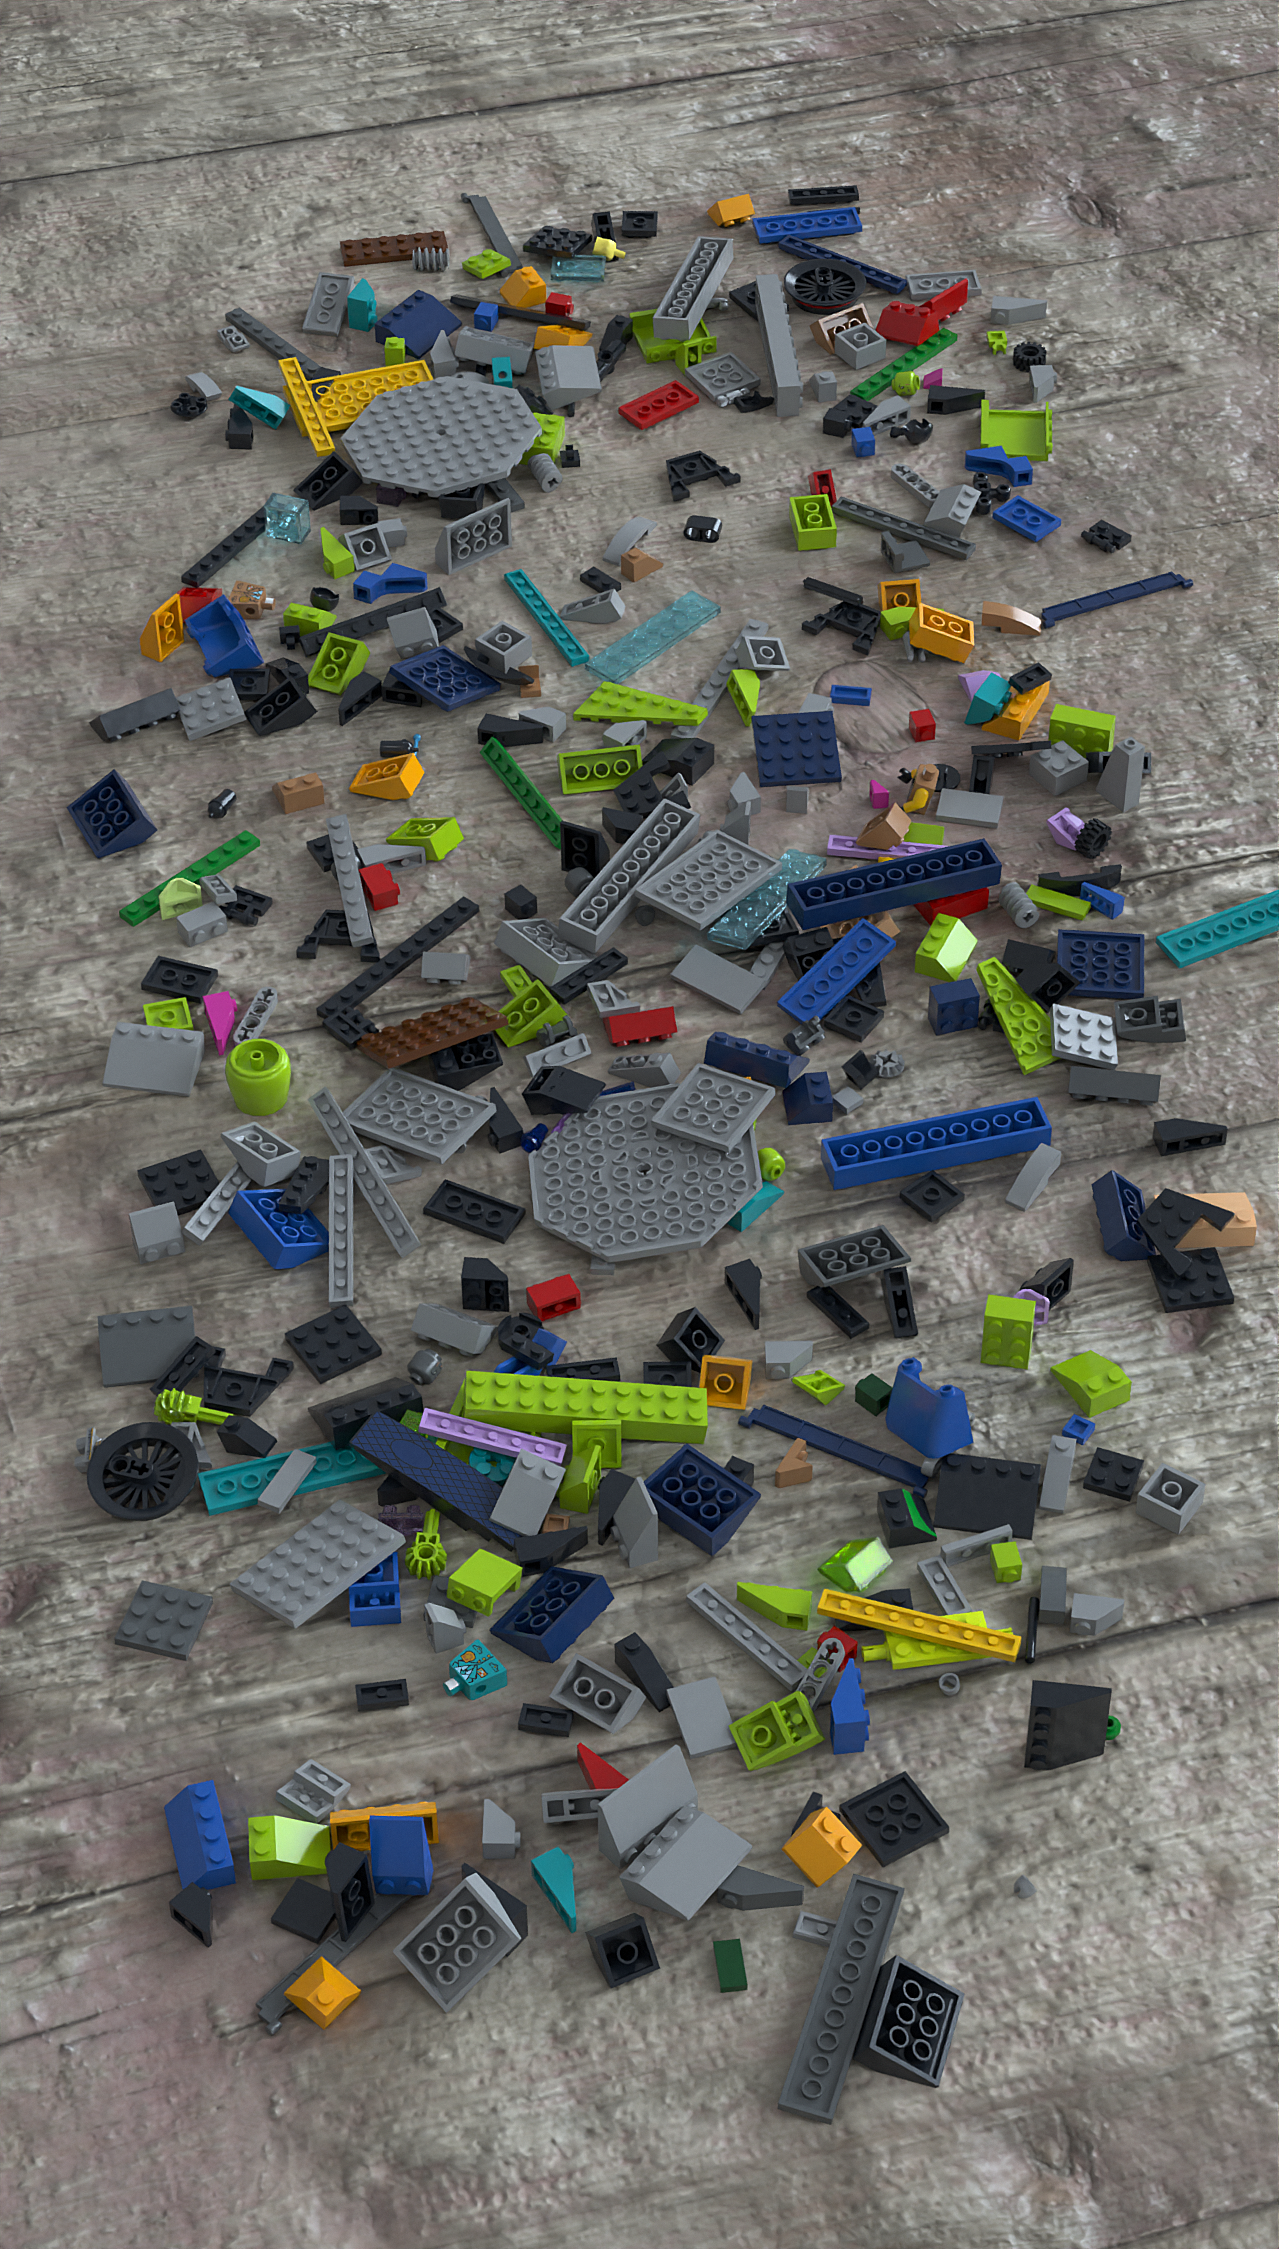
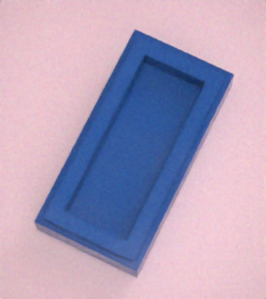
(851, 695)

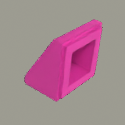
(933, 378)
(878, 795)

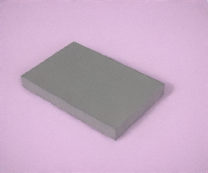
(969, 808)
(701, 1717)

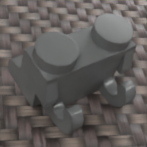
(548, 1034)
(803, 1035)

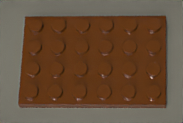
(431, 1032)

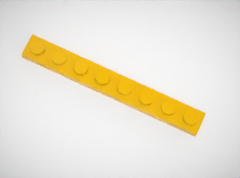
(306, 406)
(919, 1625)

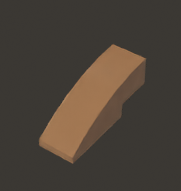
(1010, 619)

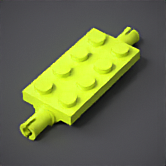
(914, 1652)

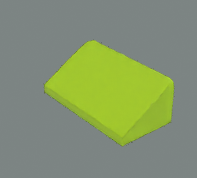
(925, 834)

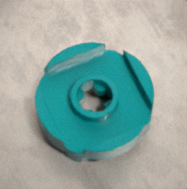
(479, 1458)

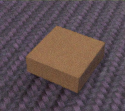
(555, 1523)

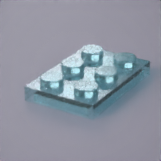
(579, 268)

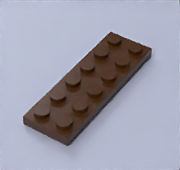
(390, 248)

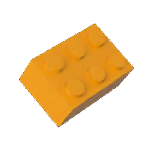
(941, 633)

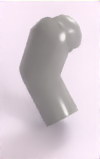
(718, 302)

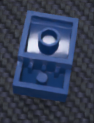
(376, 1595)

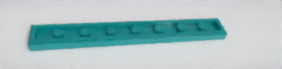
(546, 617)

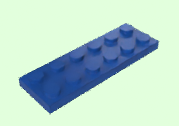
(807, 224)
(837, 972)

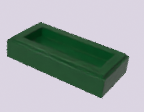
(730, 1965)

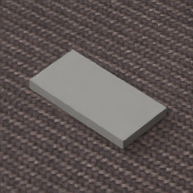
(931, 284)
(328, 304)
(718, 979)

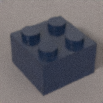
(953, 1006)

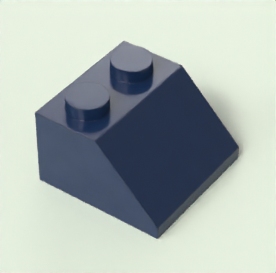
(808, 1099)

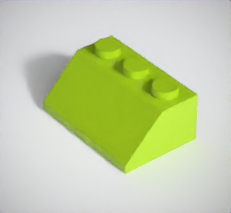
(945, 949)

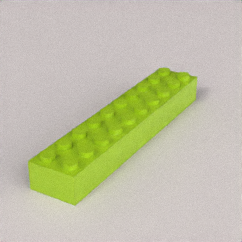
(553, 1402)

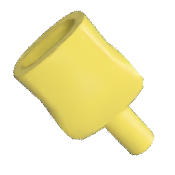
(607, 248)

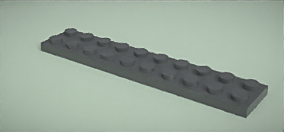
(841, 1999)

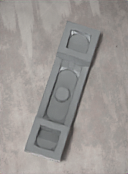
(626, 538)

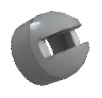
(952, 1680)
(1026, 1887)

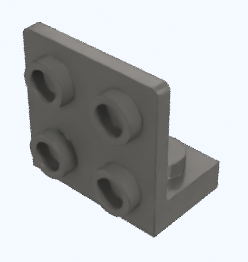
(904, 555)

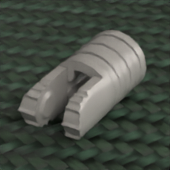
(912, 651)

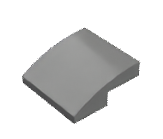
(313, 1791)

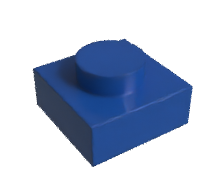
(1078, 1429)

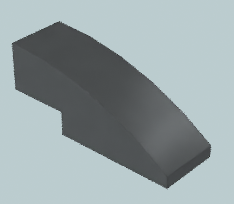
(1052, 1594)

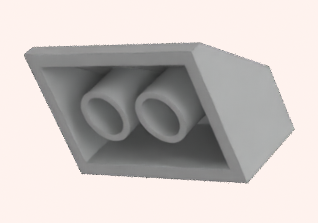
(952, 509)
(453, 1328)
(597, 1694)

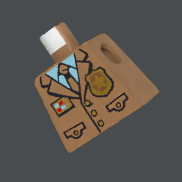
(250, 600)

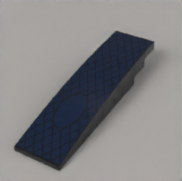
(433, 1475)

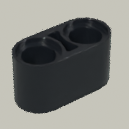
(702, 529)

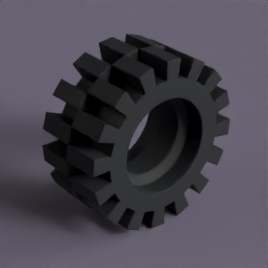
(1028, 355)
(1093, 838)

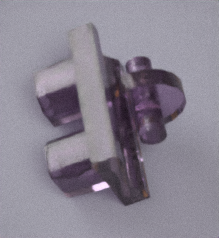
(405, 1523)

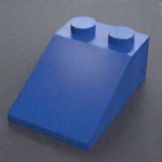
(400, 1855)

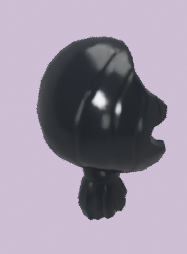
(914, 431)

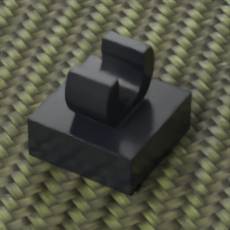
(570, 457)
(289, 635)

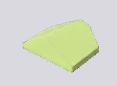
(179, 898)

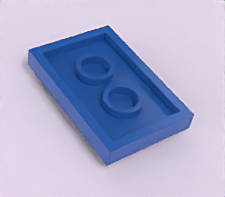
(1026, 518)

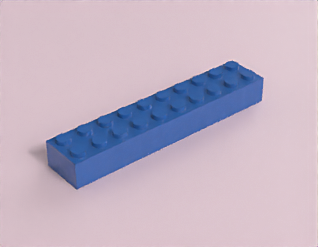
(935, 1143)

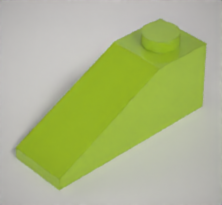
(336, 557)
(744, 690)

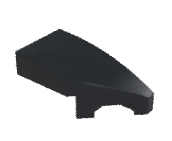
(750, 404)

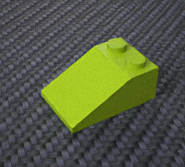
(338, 663)
(434, 834)
(528, 1014)
(1093, 1382)
(286, 1847)

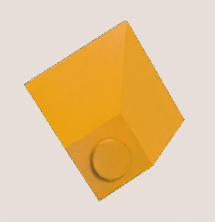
(322, 1992)

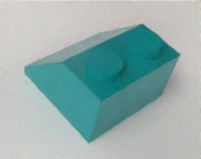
(362, 307)
(988, 699)

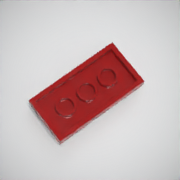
(658, 405)

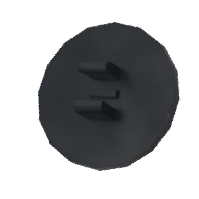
(948, 777)

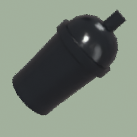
(396, 748)
(221, 804)

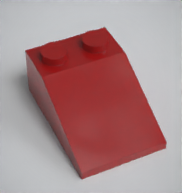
(194, 599)

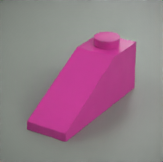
(220, 1016)

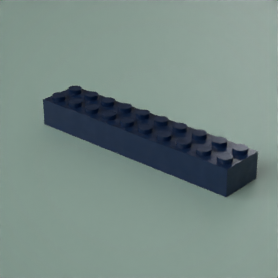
(893, 884)

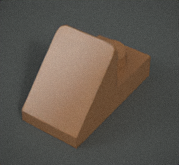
(534, 689)
(794, 1467)

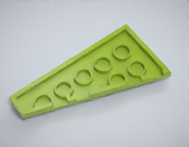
(629, 704)
(1019, 1015)

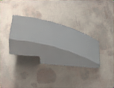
(1033, 1177)

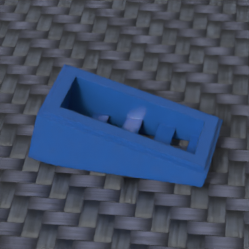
(1109, 903)

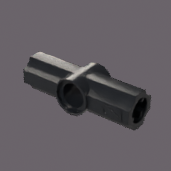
(609, 357)

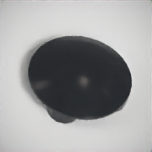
(189, 405)

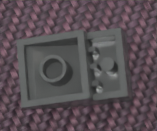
(1150, 1020)

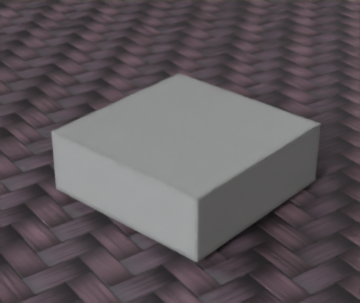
(847, 1100)

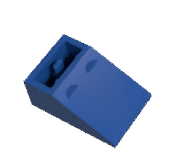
(848, 1715)

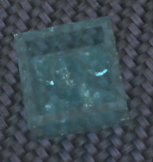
(287, 518)

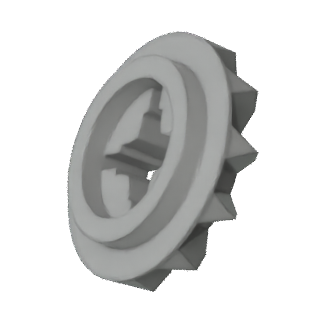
(890, 1069)

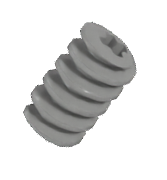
(431, 259)
(545, 472)
(1018, 905)

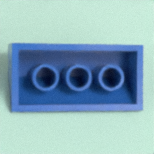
(200, 1837)

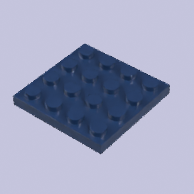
(444, 678)
(796, 749)
(1103, 962)

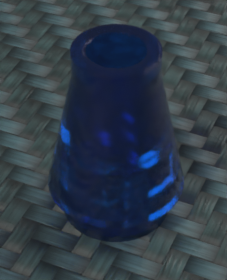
(534, 1138)

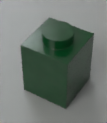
(873, 1394)

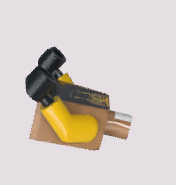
(921, 787)

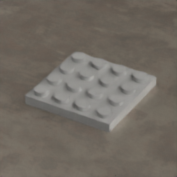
(713, 1107)

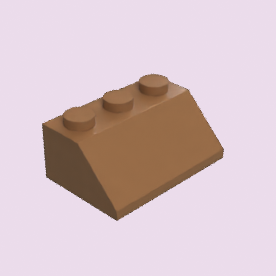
(826, 328)

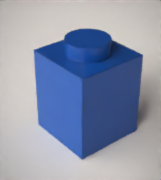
(486, 316)
(863, 442)

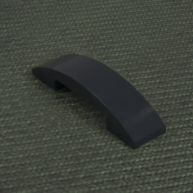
(511, 677)
(1071, 885)

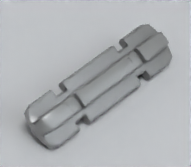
(729, 397)

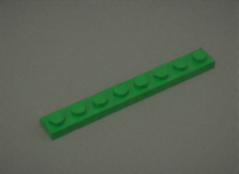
(905, 363)
(523, 790)
(206, 866)

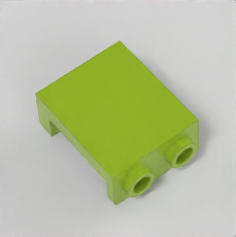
(483, 1581)

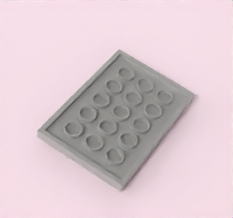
(708, 879)
(417, 1115)
(317, 1563)

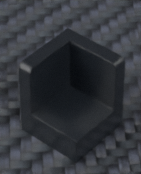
(860, 1070)

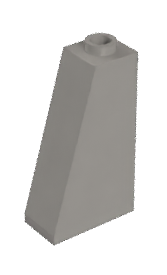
(1123, 775)

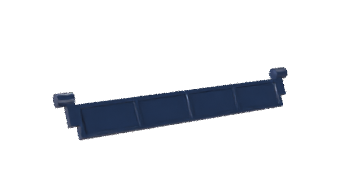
(1112, 596)
(839, 1446)

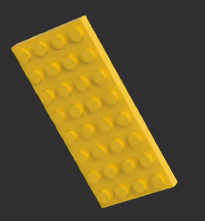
(355, 391)

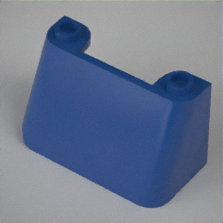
(226, 638)
(926, 1418)

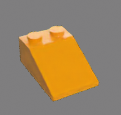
(560, 335)
(163, 630)
(389, 778)

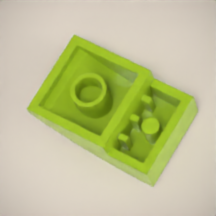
(776, 1731)

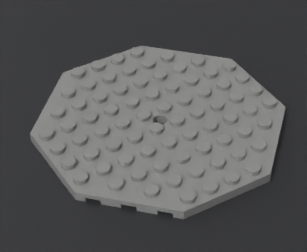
(480, 440)
(593, 1188)

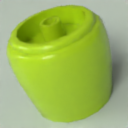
(258, 1076)

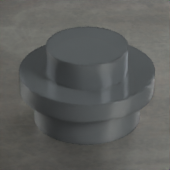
(645, 915)

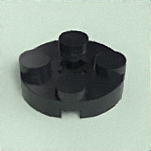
(523, 1323)

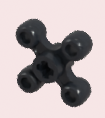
(981, 483)

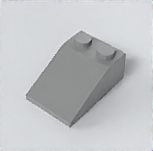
(262, 1153)
(527, 1494)
(636, 1526)

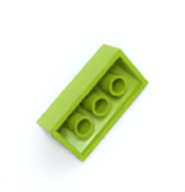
(597, 768)

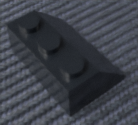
(349, 1887)

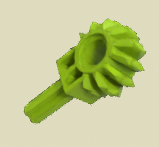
(178, 1407)
(427, 1554)

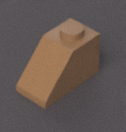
(638, 564)

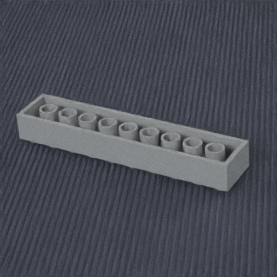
(693, 288)
(778, 345)
(612, 891)

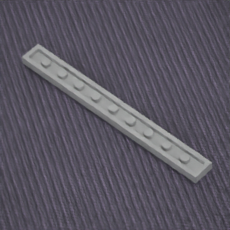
(716, 685)
(365, 1172)

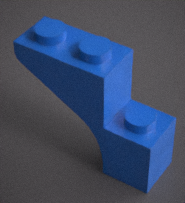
(995, 462)
(394, 580)
(544, 1338)

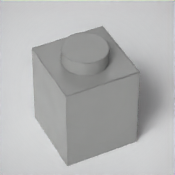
(393, 532)

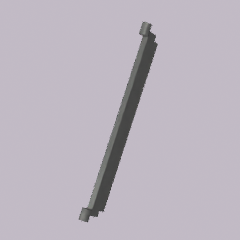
(493, 231)
(333, 1950)

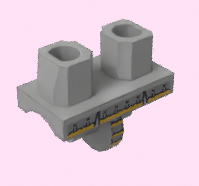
(87, 1446)

